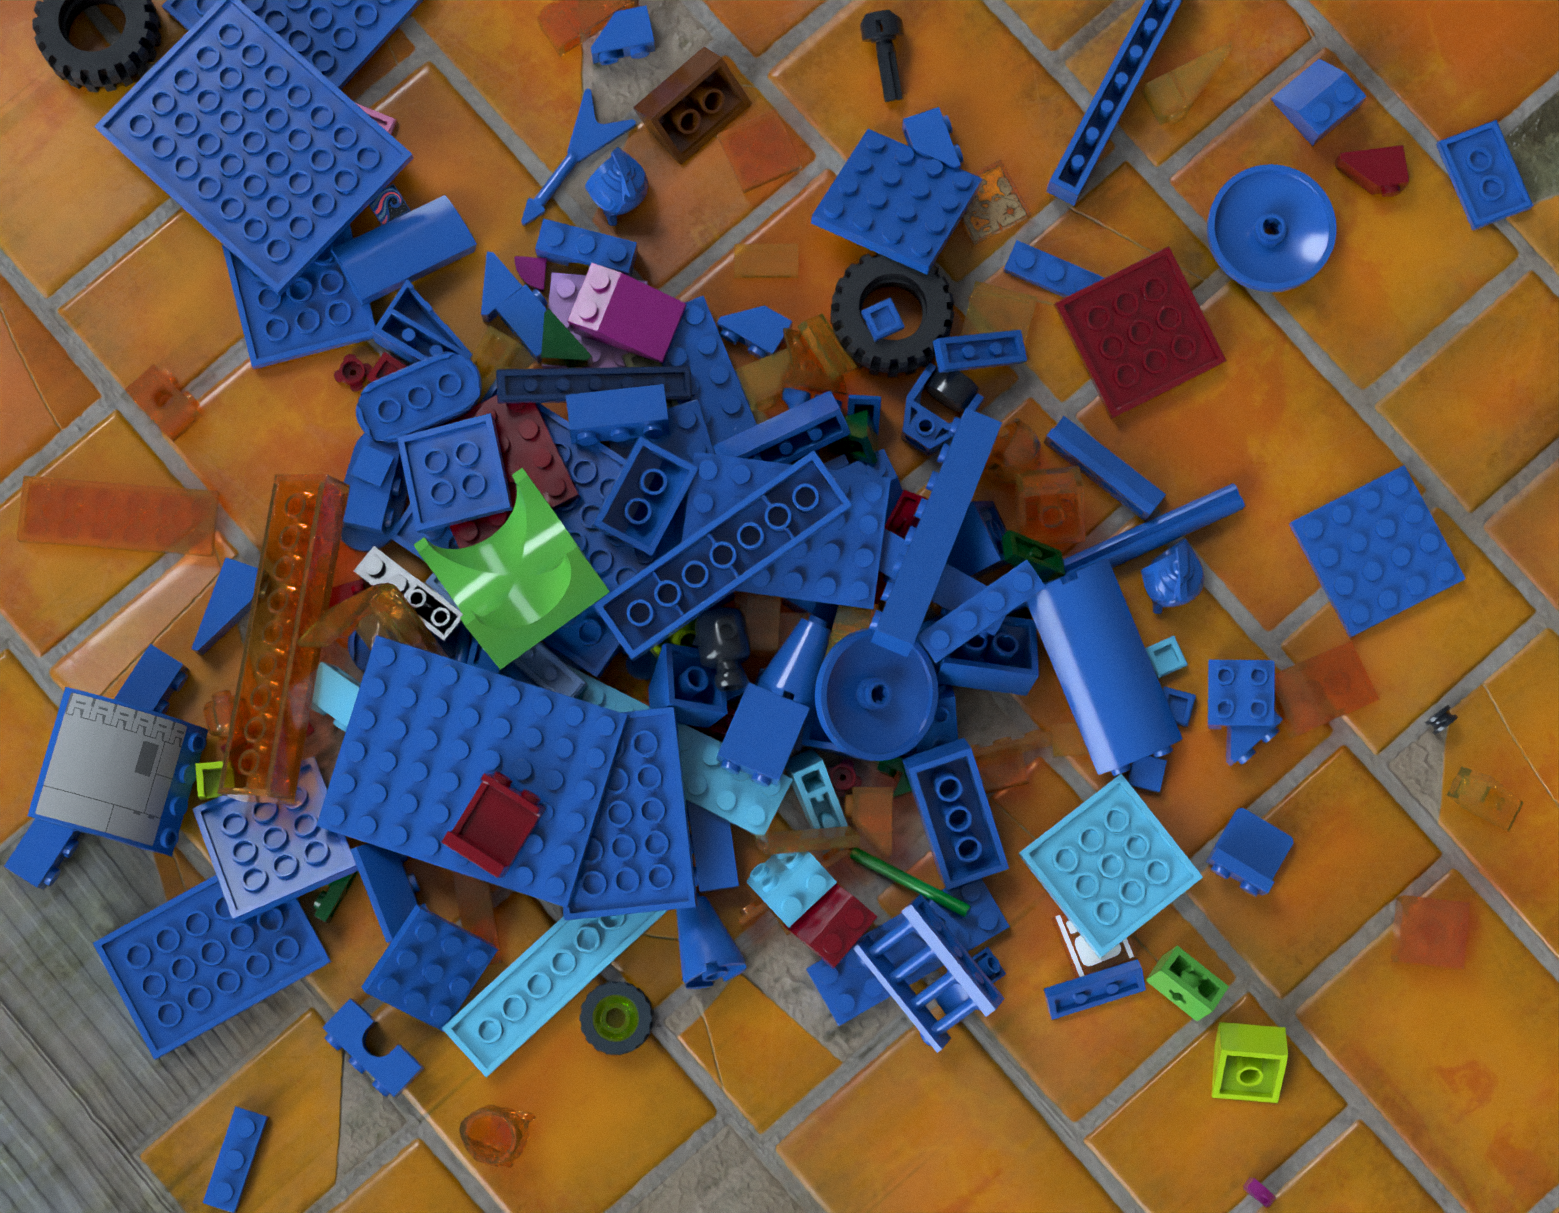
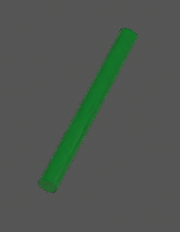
(910, 882)

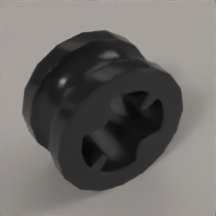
(1441, 719)

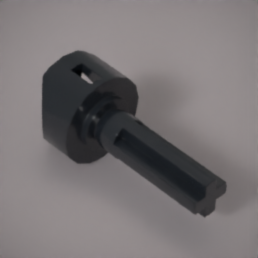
(885, 49)

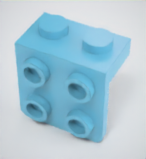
(790, 883)

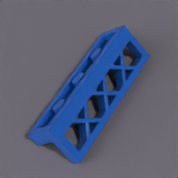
(1104, 468)

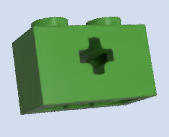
(1187, 983)

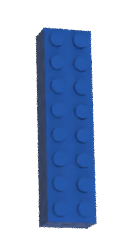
(723, 556)

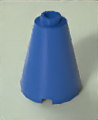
(797, 662)
(706, 947)

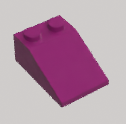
(625, 313)

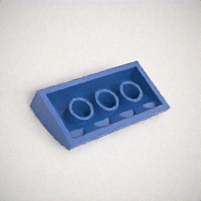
(404, 250)

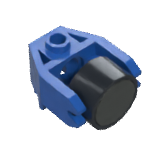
(948, 388)

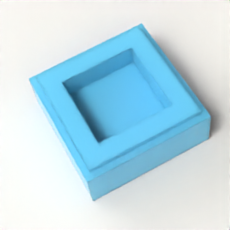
(1166, 657)

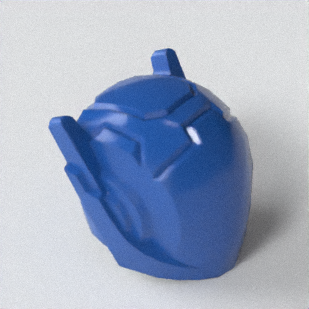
(618, 185)
(1174, 577)

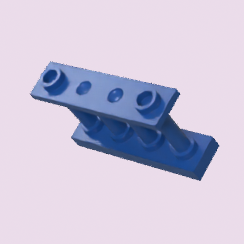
(939, 944)

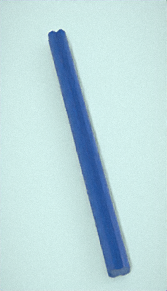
(1150, 534)

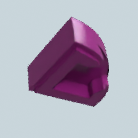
(532, 271)
(1259, 1192)

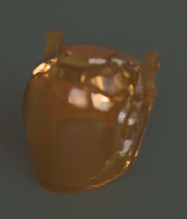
(496, 1134)

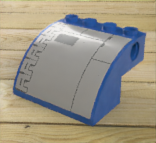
(118, 771)

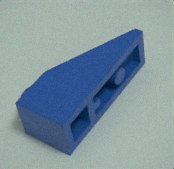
(227, 604)

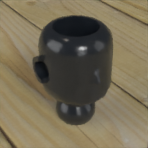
(723, 645)

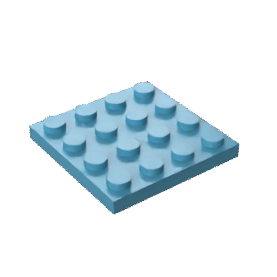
(1110, 865)

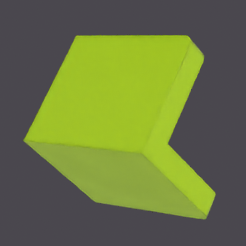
(208, 779)

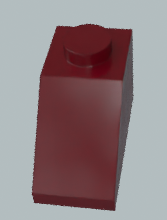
(1376, 169)

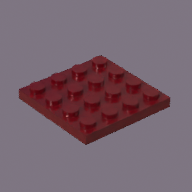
(1139, 332)
(525, 445)

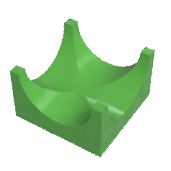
(519, 579)

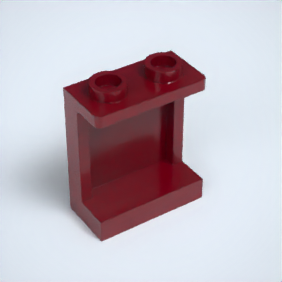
(495, 824)

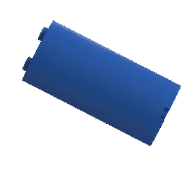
(1104, 668)

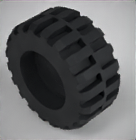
(100, 67)
(890, 355)

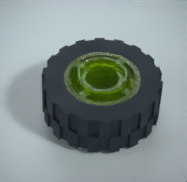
(636, 1010)

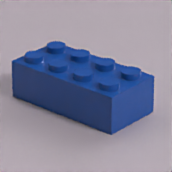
(955, 813)

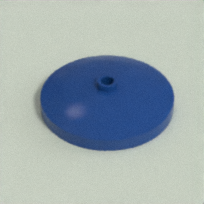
(1279, 201)
(874, 698)

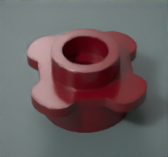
(352, 363)
(846, 769)

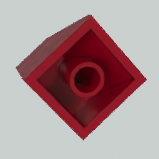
(833, 925)

